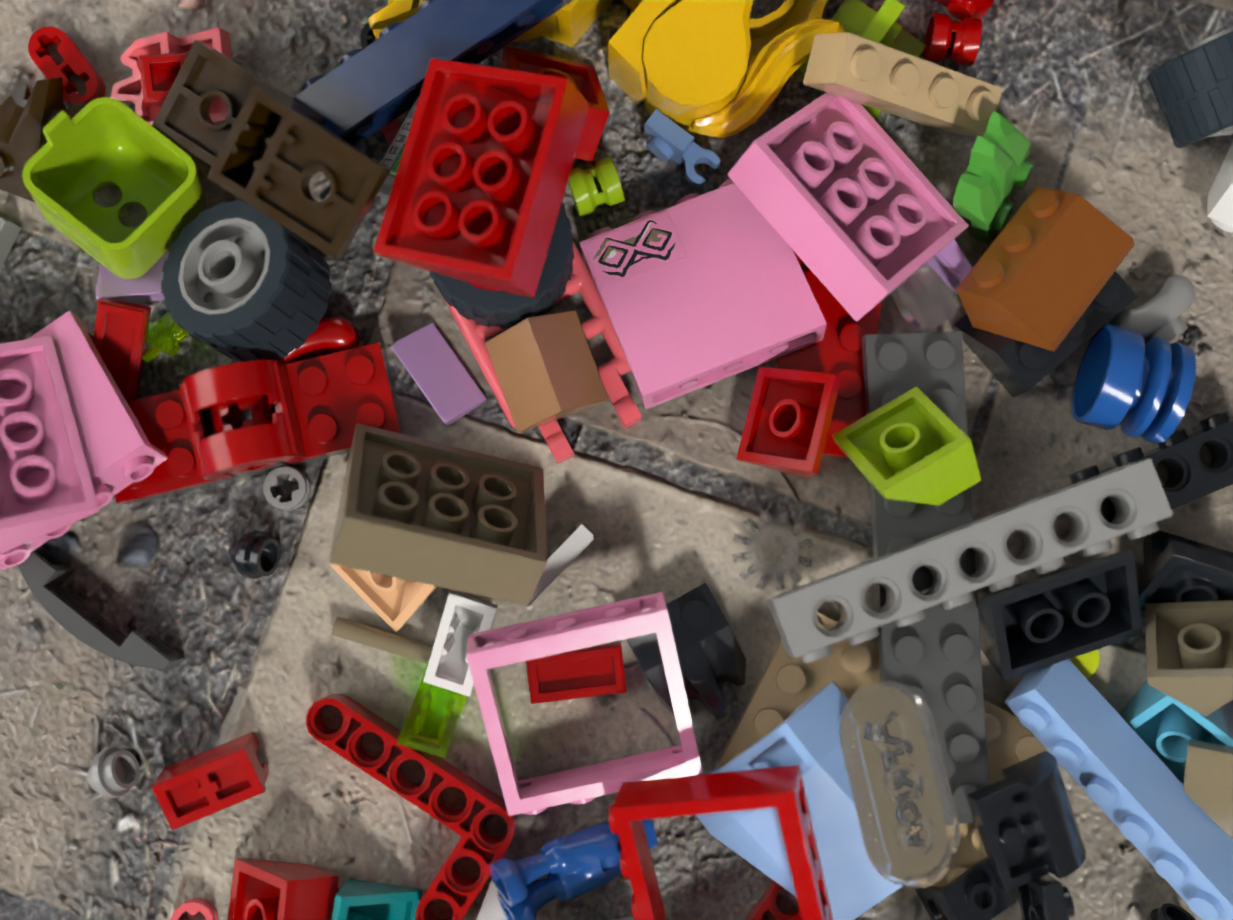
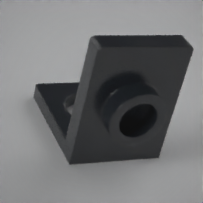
(967, 897)

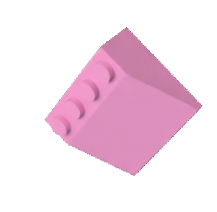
(846, 200)
(41, 453)

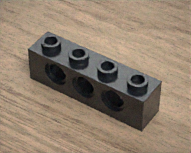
(1180, 455)

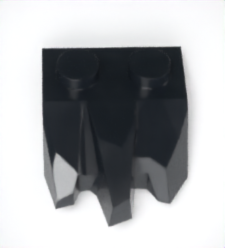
(704, 650)

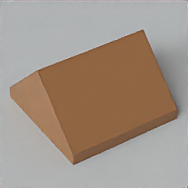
(545, 369)

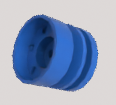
(1133, 383)

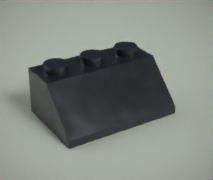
(1023, 365)
(1061, 615)

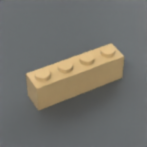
(900, 84)

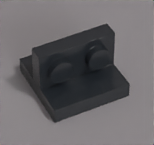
(1183, 571)

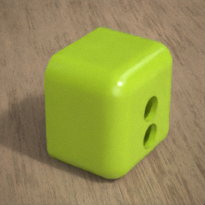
(120, 149)

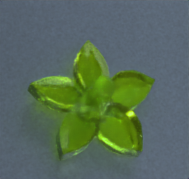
(164, 338)

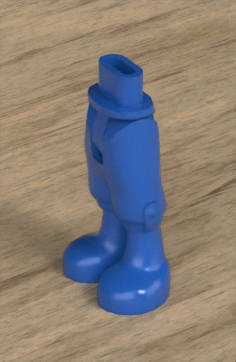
(574, 868)

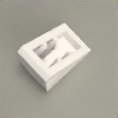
(448, 660)

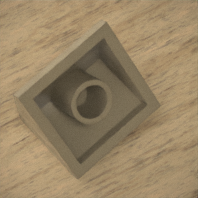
(1191, 652)

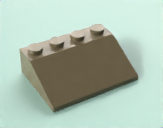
(441, 516)

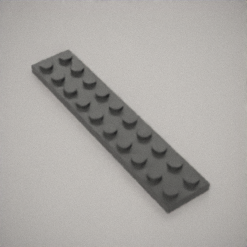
(943, 651)

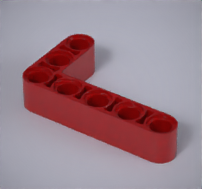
(426, 795)

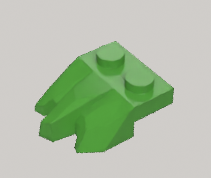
(995, 169)

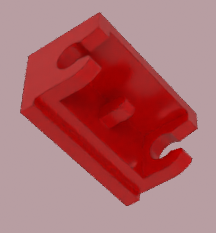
(211, 781)

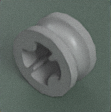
(274, 480)

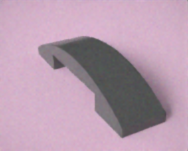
(46, 576)

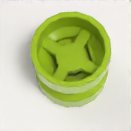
(584, 190)

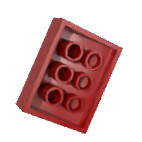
(483, 175)

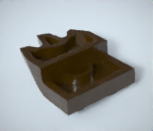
(21, 125)

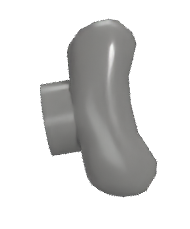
(1161, 312)

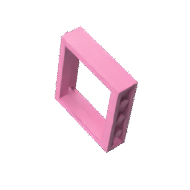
(569, 633)

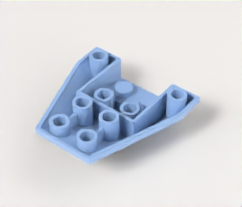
(813, 742)

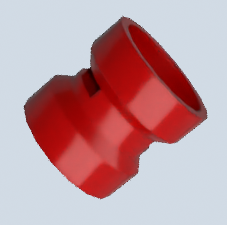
(952, 39)

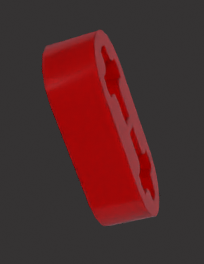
(74, 63)

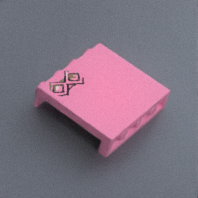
(701, 292)

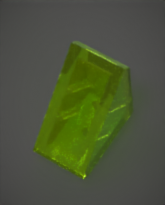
(433, 720)

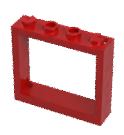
(715, 794)

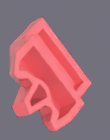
(131, 89)

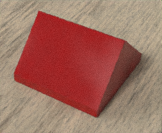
(789, 420)

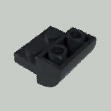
(1028, 823)

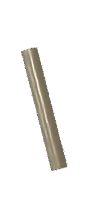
(382, 640)

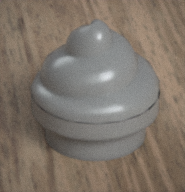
(113, 772)

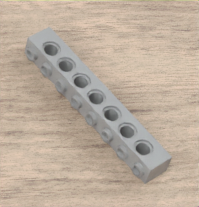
(1131, 488)

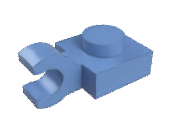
(671, 141)

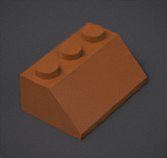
(1043, 269)

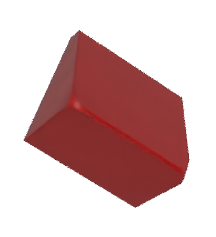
(158, 75)

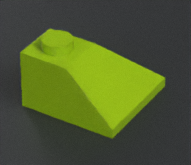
(911, 451)

